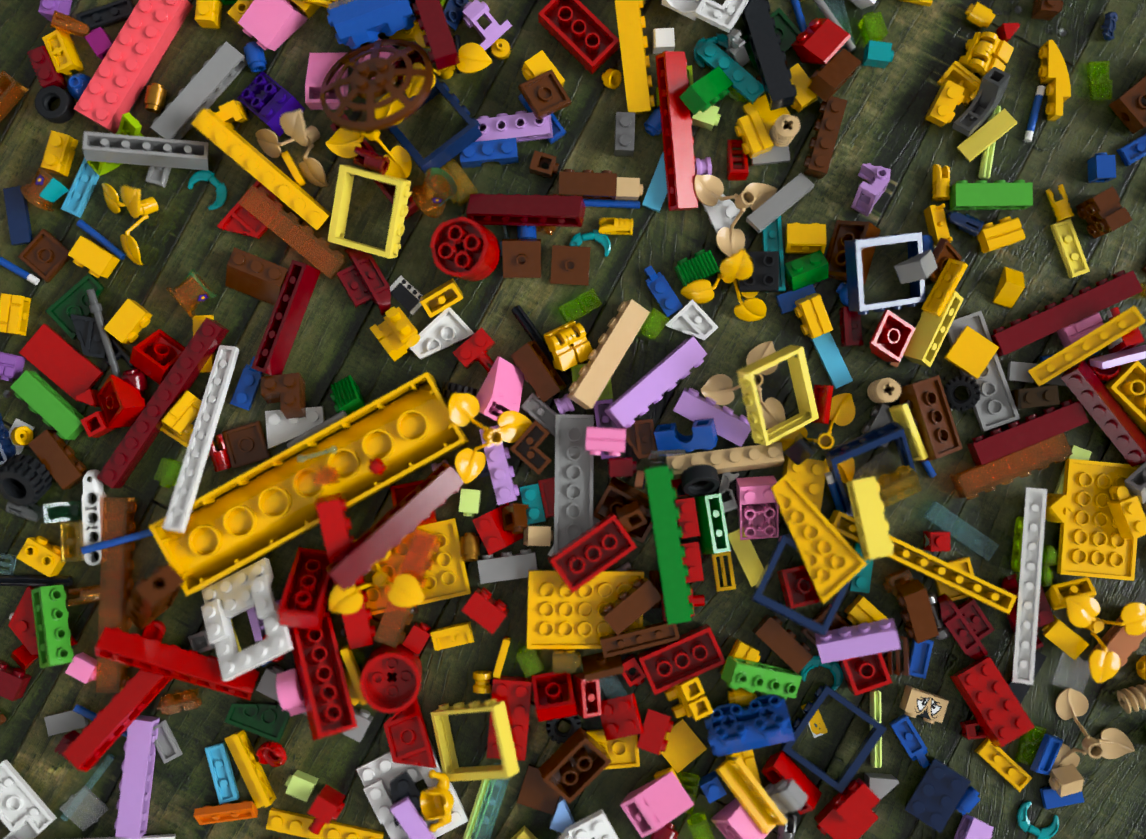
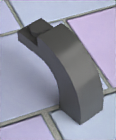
(986, 101)

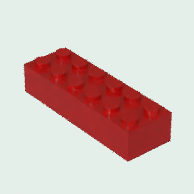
(322, 680)

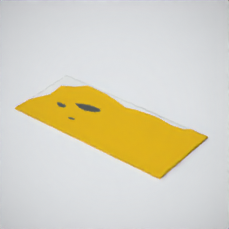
(816, 724)

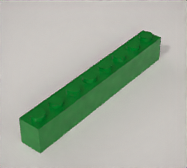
(667, 543)

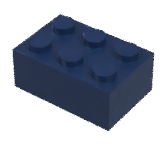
(937, 795)

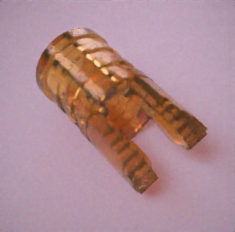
(69, 24)
(88, 594)

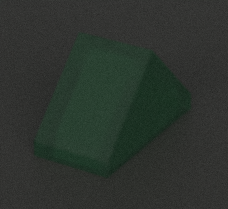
(62, 511)

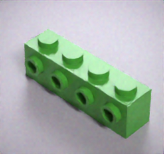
(991, 195)
(49, 405)
(52, 626)
(760, 677)

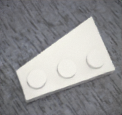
(441, 333)
(283, 430)

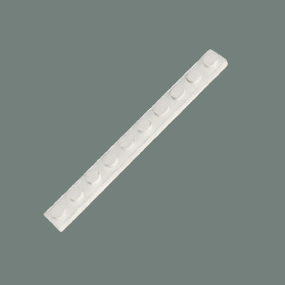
(201, 439)
(1029, 585)

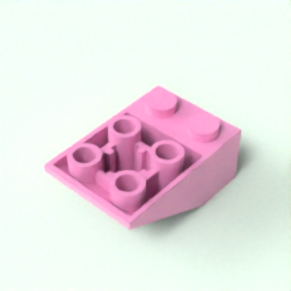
(318, 67)
(501, 389)
(757, 507)
(656, 804)

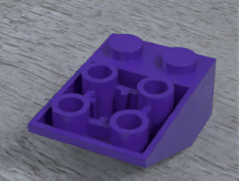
(268, 101)

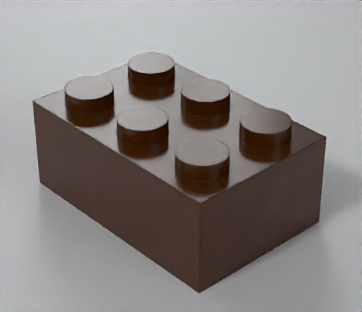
(574, 765)

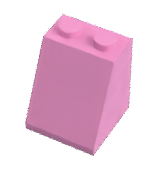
(271, 22)
(736, 823)

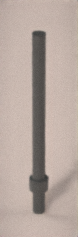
(96, 309)

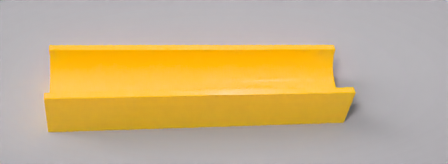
(279, 497)

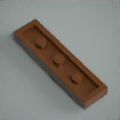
(639, 639)

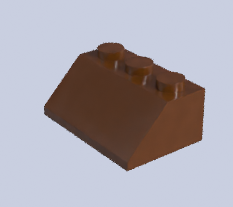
(846, 231)
(255, 276)
(620, 494)

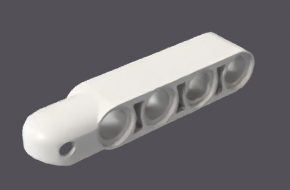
(95, 487)

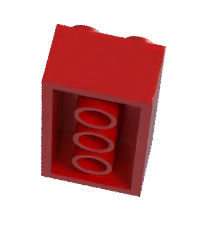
(579, 32)
(592, 552)
(306, 590)
(681, 659)
(517, 697)
(992, 702)

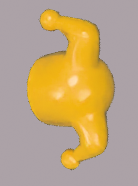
(437, 801)

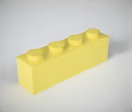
(931, 333)
(869, 518)

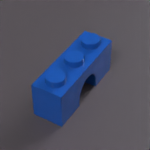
(498, 150)
(703, 436)

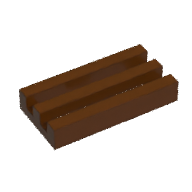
(898, 671)

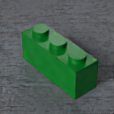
(707, 91)
(712, 524)

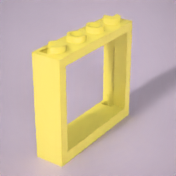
(341, 208)
(802, 389)
(447, 749)

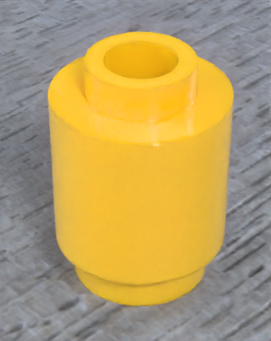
(979, 15)
(740, 697)

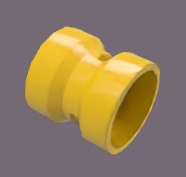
(482, 681)

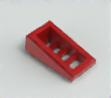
(736, 172)

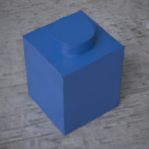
(1101, 168)
(712, 787)

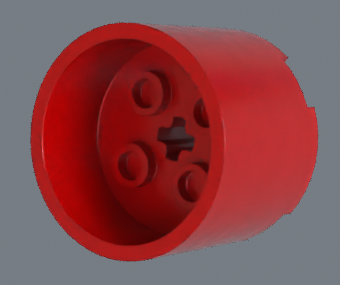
(480, 251)
(392, 693)

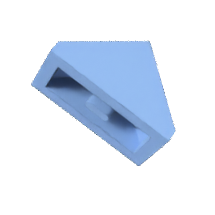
(562, 816)

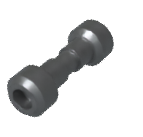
(942, 629)

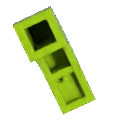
(128, 126)

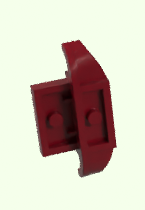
(365, 281)
(1044, 614)
(966, 625)

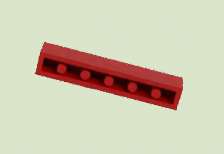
(114, 719)

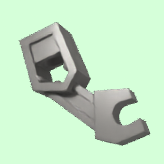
(736, 48)
(728, 478)

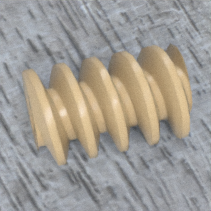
(784, 130)
(891, 390)
(1132, 698)

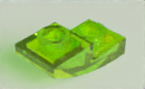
(1098, 80)
(580, 306)
(1048, 559)
(1029, 745)

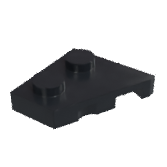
(89, 336)
(401, 788)

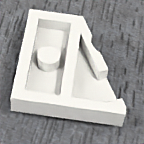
(722, 213)
(693, 321)

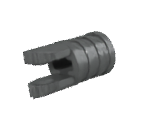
(30, 513)
(788, 830)

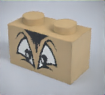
(923, 704)

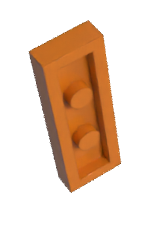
(226, 812)

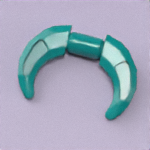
(720, 39)
(221, 189)
(601, 238)
(834, 668)
(1042, 833)

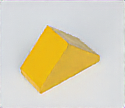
(1009, 287)

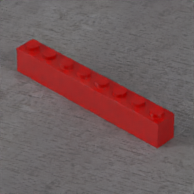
(676, 131)
(337, 539)
(172, 662)

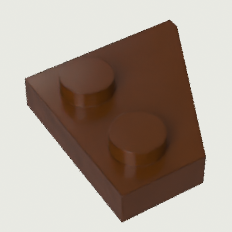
(641, 438)

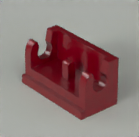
(850, 328)

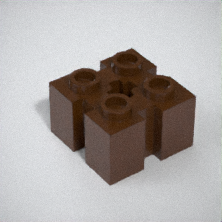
(1103, 213)

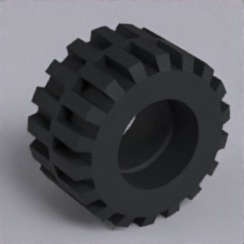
(24, 480)

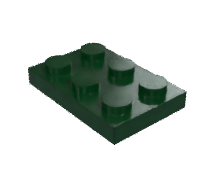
(783, 27)

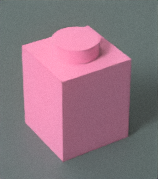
(83, 668)

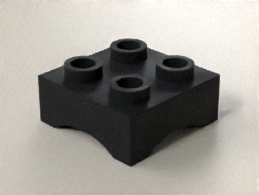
(765, 272)

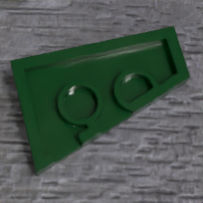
(74, 302)
(260, 719)

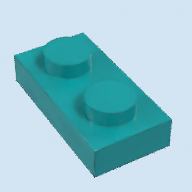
(531, 496)

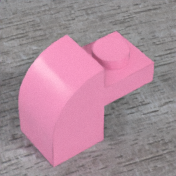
(290, 692)

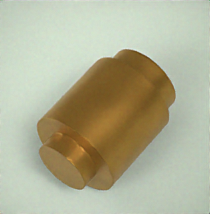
(155, 98)
(469, 547)

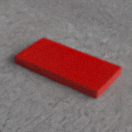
(61, 362)

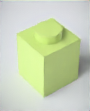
(707, 119)
(470, 501)
(301, 785)

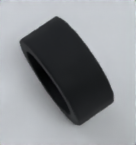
(699, 480)

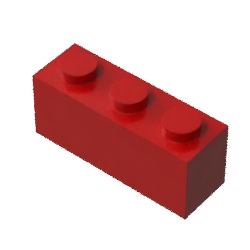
(780, 767)

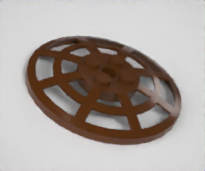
(384, 80)

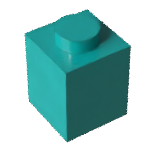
(878, 54)

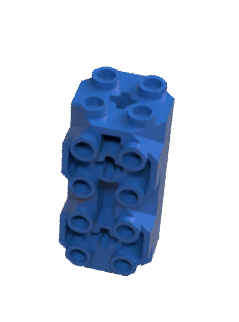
(364, 19)
(748, 727)

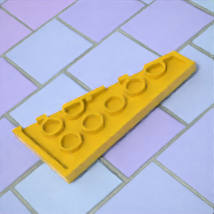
(822, 548)

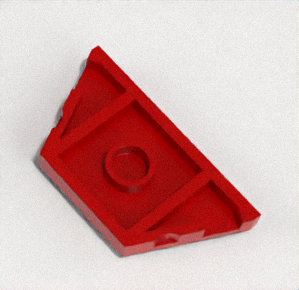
(242, 221)
(23, 623)
(409, 737)

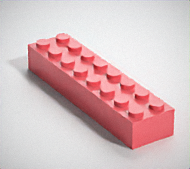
(131, 61)

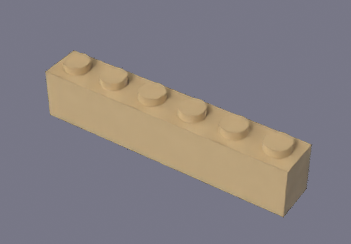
(608, 354)
(730, 459)

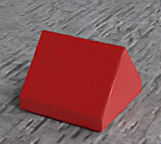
(1007, 30)
(89, 397)
(23, 657)

